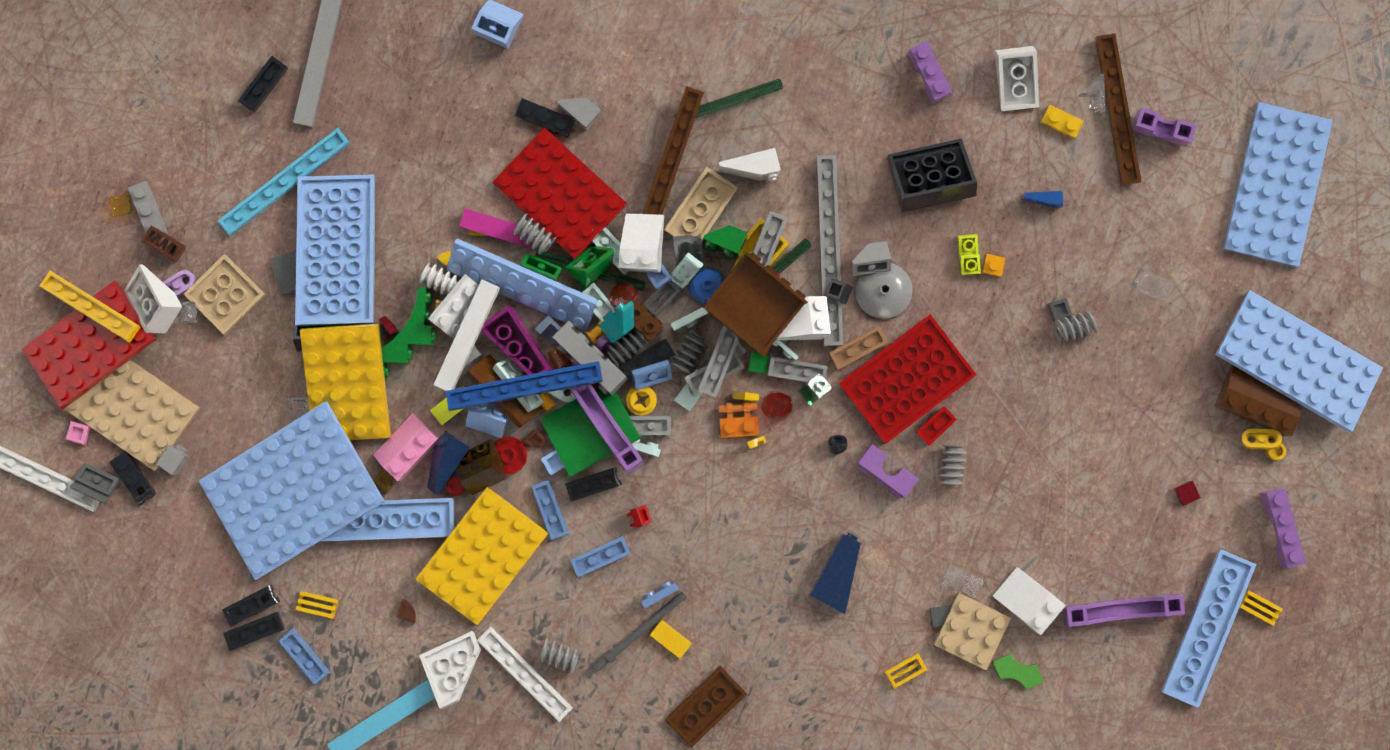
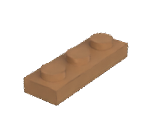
(858, 347)

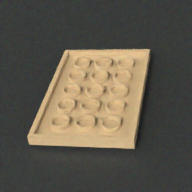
(136, 412)

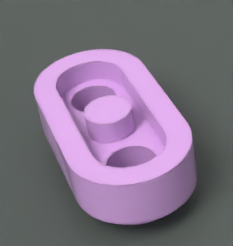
(178, 284)

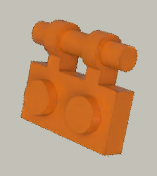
(739, 426)

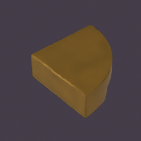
(383, 480)

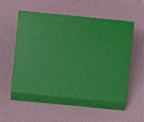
(591, 264)

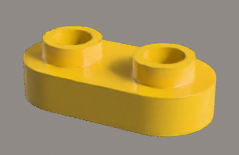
(1261, 439)

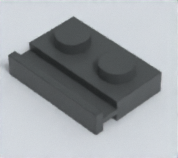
(688, 244)
(95, 483)

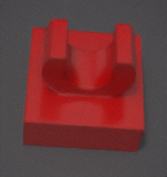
(640, 516)

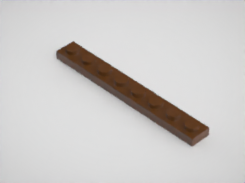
(1118, 109)
(673, 151)

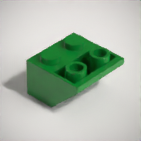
(727, 240)

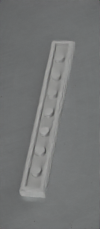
(317, 62)

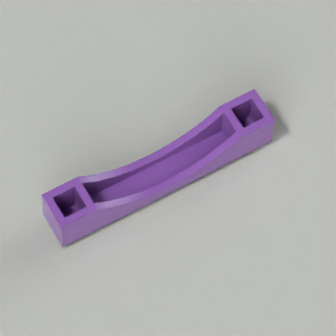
(608, 428)
(1123, 609)

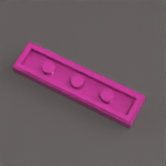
(492, 227)

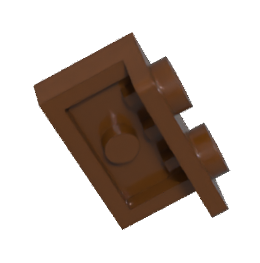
(645, 323)

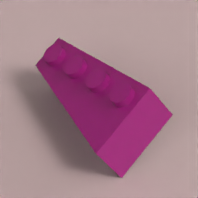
(516, 341)

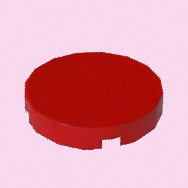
(512, 453)

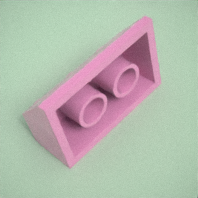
(406, 447)

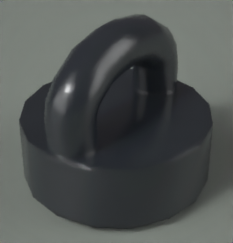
(837, 444)

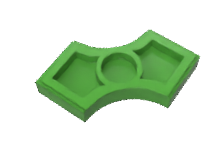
(1026, 674)

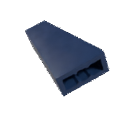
(837, 575)

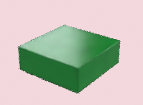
(758, 363)

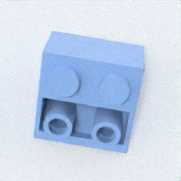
(497, 23)
(487, 419)

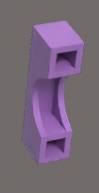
(1288, 543)

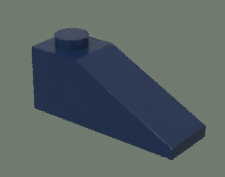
(445, 459)

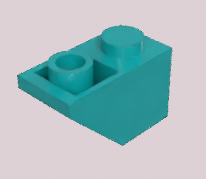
(618, 323)

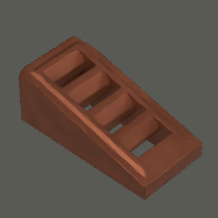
(175, 257)

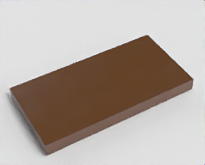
(513, 409)
(705, 706)

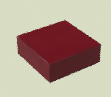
(389, 326)
(1187, 493)

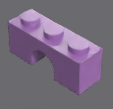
(934, 79)
(1150, 124)
(872, 463)

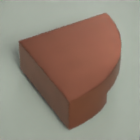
(535, 439)
(406, 612)

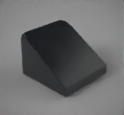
(838, 291)

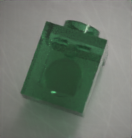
(814, 389)

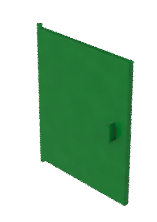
(576, 436)

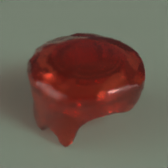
(624, 293)
(777, 405)

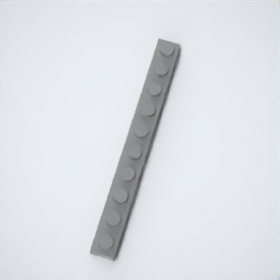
(829, 242)
(727, 340)

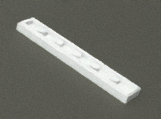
(466, 335)
(44, 478)
(525, 674)

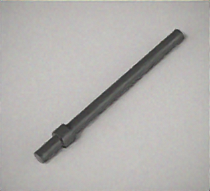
(610, 656)

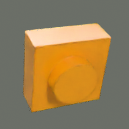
(993, 265)

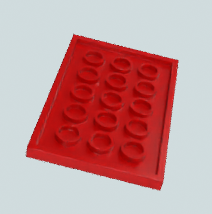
(560, 193)
(82, 352)
(907, 379)

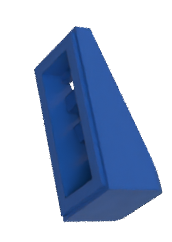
(1048, 198)

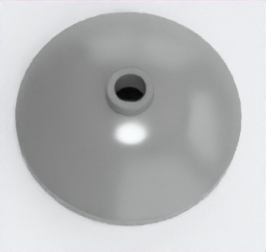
(880, 304)

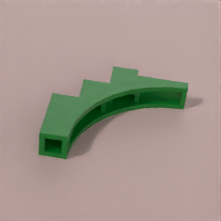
(414, 333)

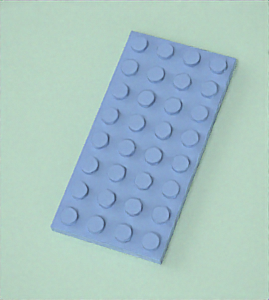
(1277, 184)
(335, 250)
(1299, 361)

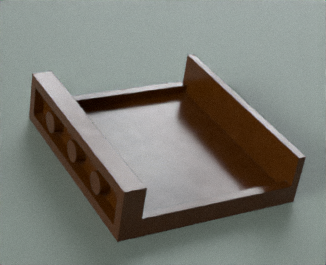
(755, 303)

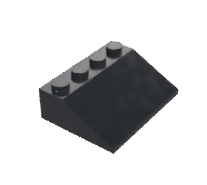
(932, 175)

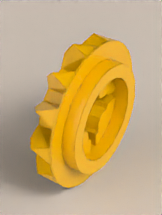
(638, 409)

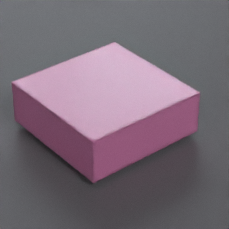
(78, 433)

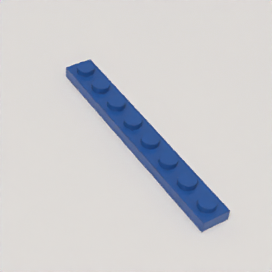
(524, 386)

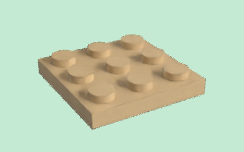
(224, 294)
(972, 631)

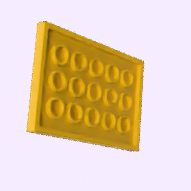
(347, 371)
(481, 555)

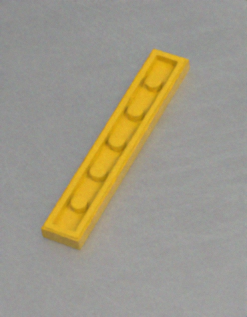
(89, 306)

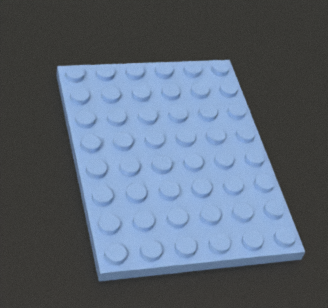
(291, 491)

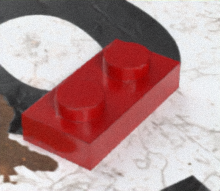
(936, 425)

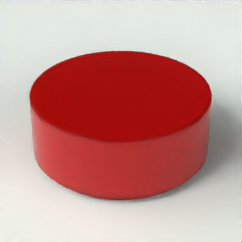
(454, 486)

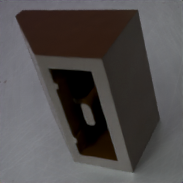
(481, 467)

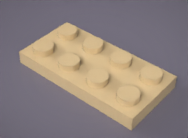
(702, 205)

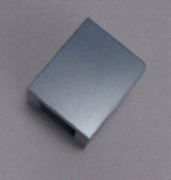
(548, 329)

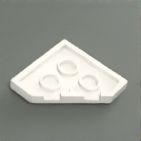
(450, 668)

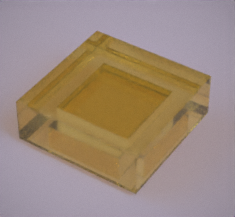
(120, 205)

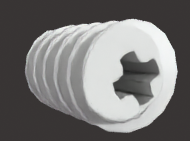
(438, 279)

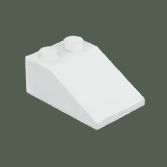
(1017, 78)
(755, 166)
(641, 243)
(152, 301)
(809, 322)
(1028, 601)

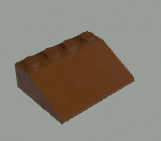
(1258, 402)

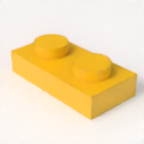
(1062, 121)

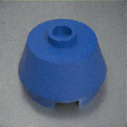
(704, 284)

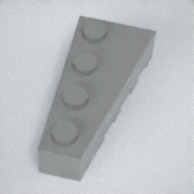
(583, 352)

